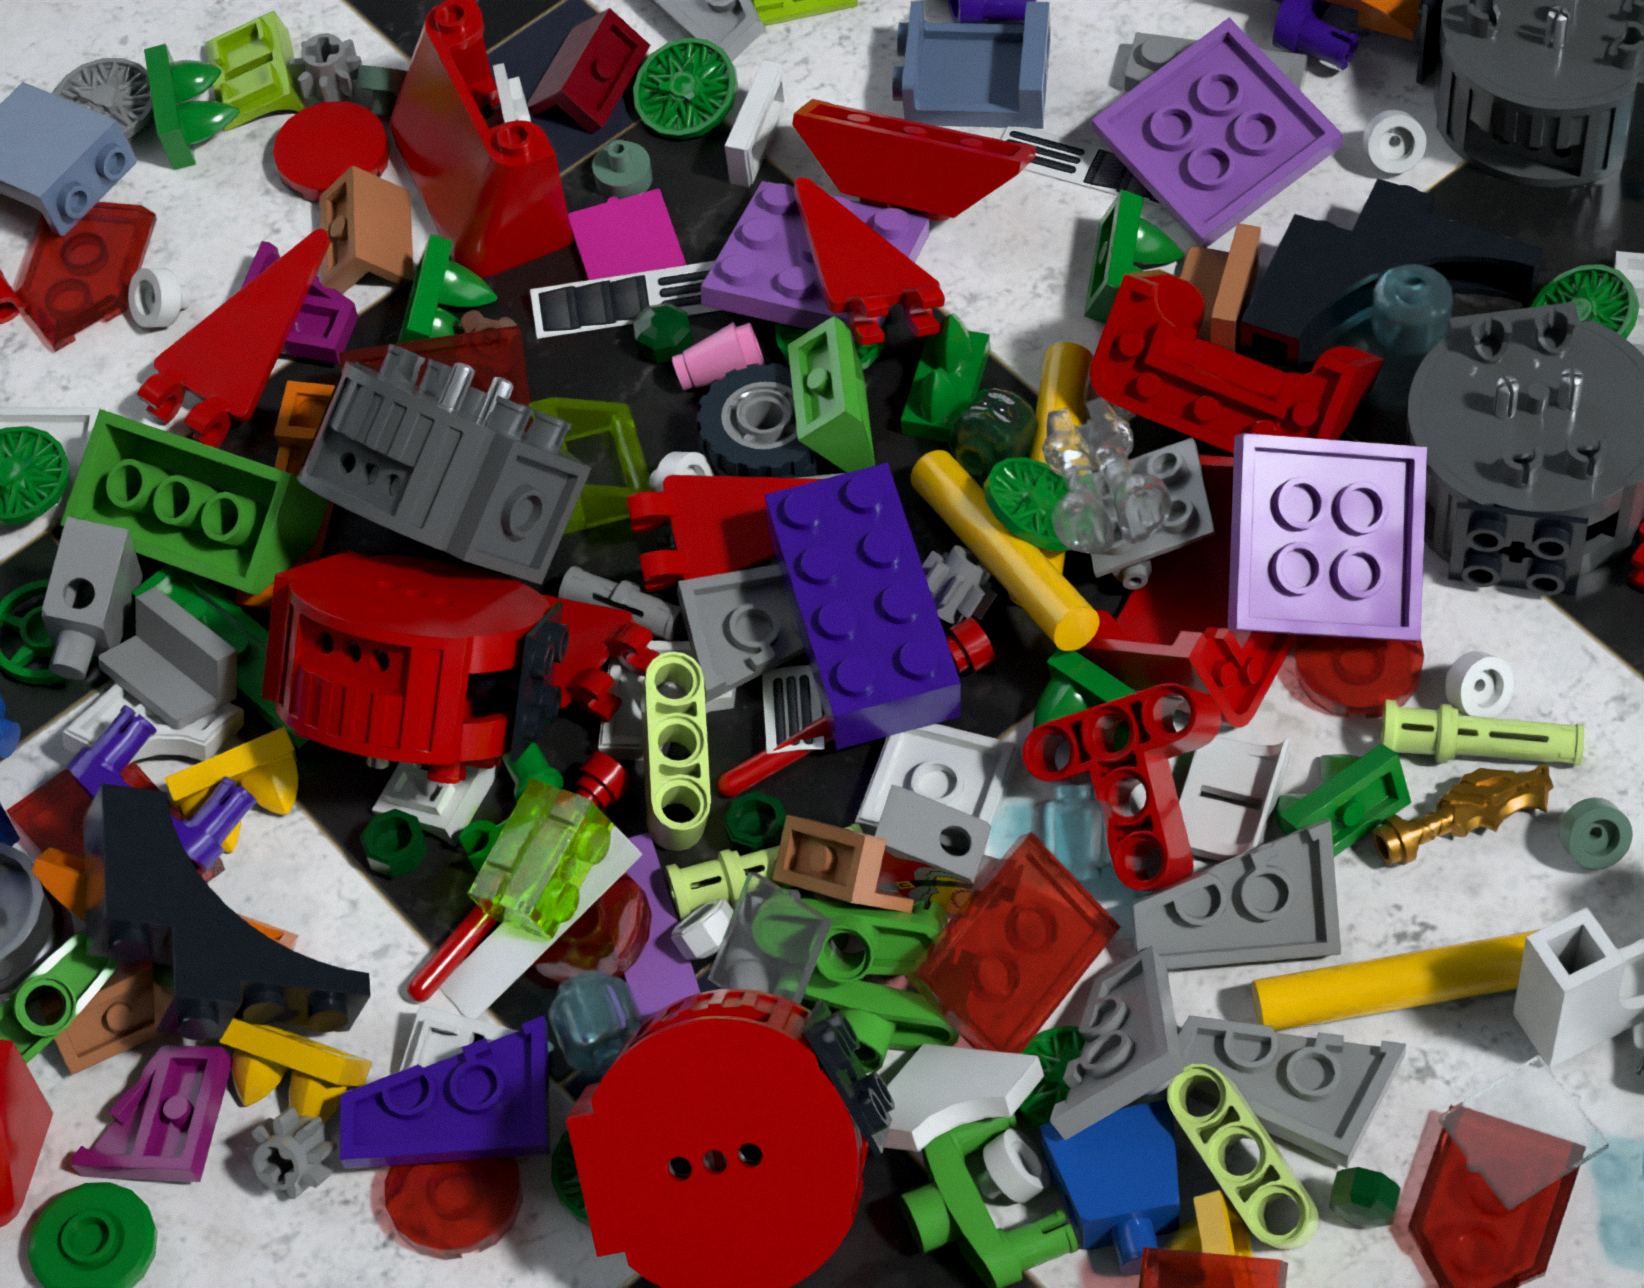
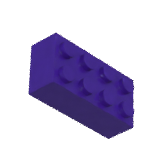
(863, 606)

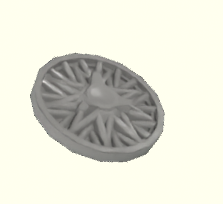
(112, 89)

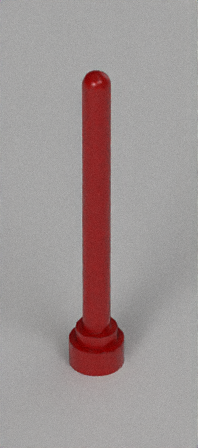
(969, 651)
(601, 782)

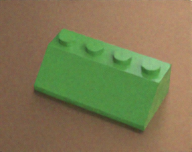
(194, 503)

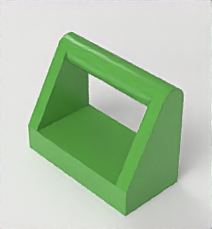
(831, 396)

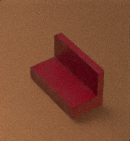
(591, 70)

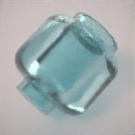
(1411, 309)
(1075, 829)
(593, 1019)

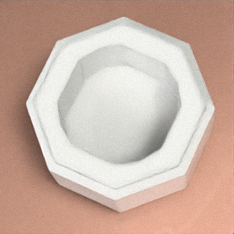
(703, 930)

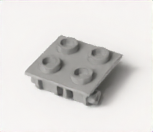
(1187, 522)

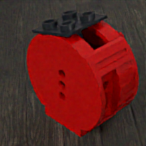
(413, 661)
(729, 1141)

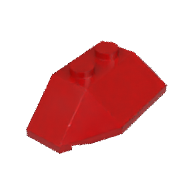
(907, 161)

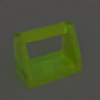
(598, 502)

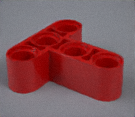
(1119, 772)

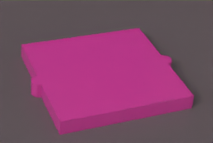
(626, 236)

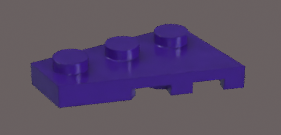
(459, 1109)

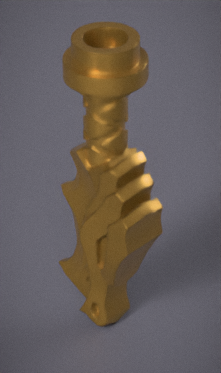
(1476, 801)

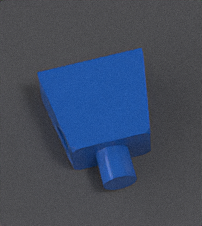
(1118, 1180)

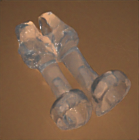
(1103, 445)

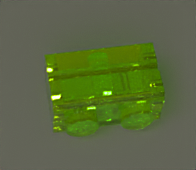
(542, 860)

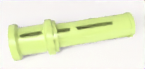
(1438, 730)
(726, 871)

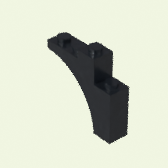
(1329, 274)
(206, 959)

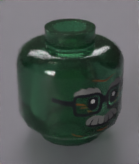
(990, 429)

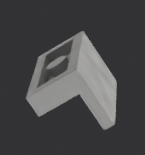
(173, 662)

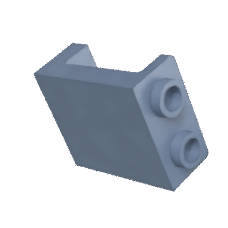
(974, 70)
(59, 155)

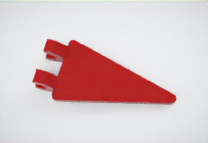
(863, 270)
(234, 347)
(714, 523)
(593, 637)

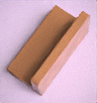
(367, 230)
(1225, 283)
(834, 863)
(111, 1021)

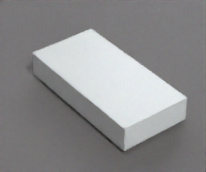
(756, 123)

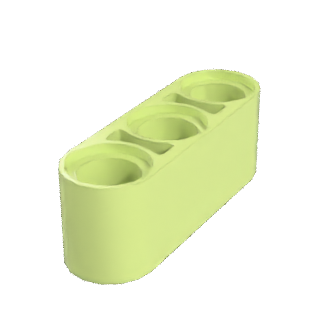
(679, 722)
(1218, 1132)

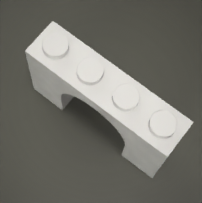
(1577, 987)

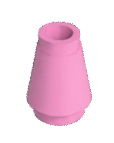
(716, 355)

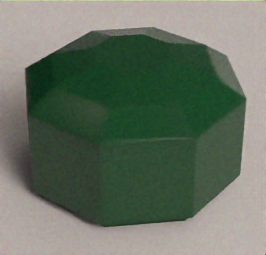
(662, 332)
(754, 823)
(394, 843)
(1364, 1197)

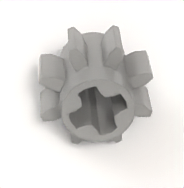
(326, 68)
(958, 584)
(292, 1152)

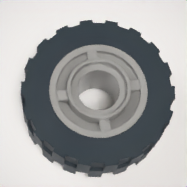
(751, 426)

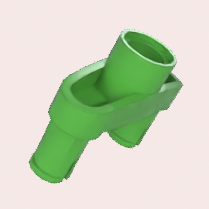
(889, 937)
(74, 977)
(880, 1015)
(953, 1211)

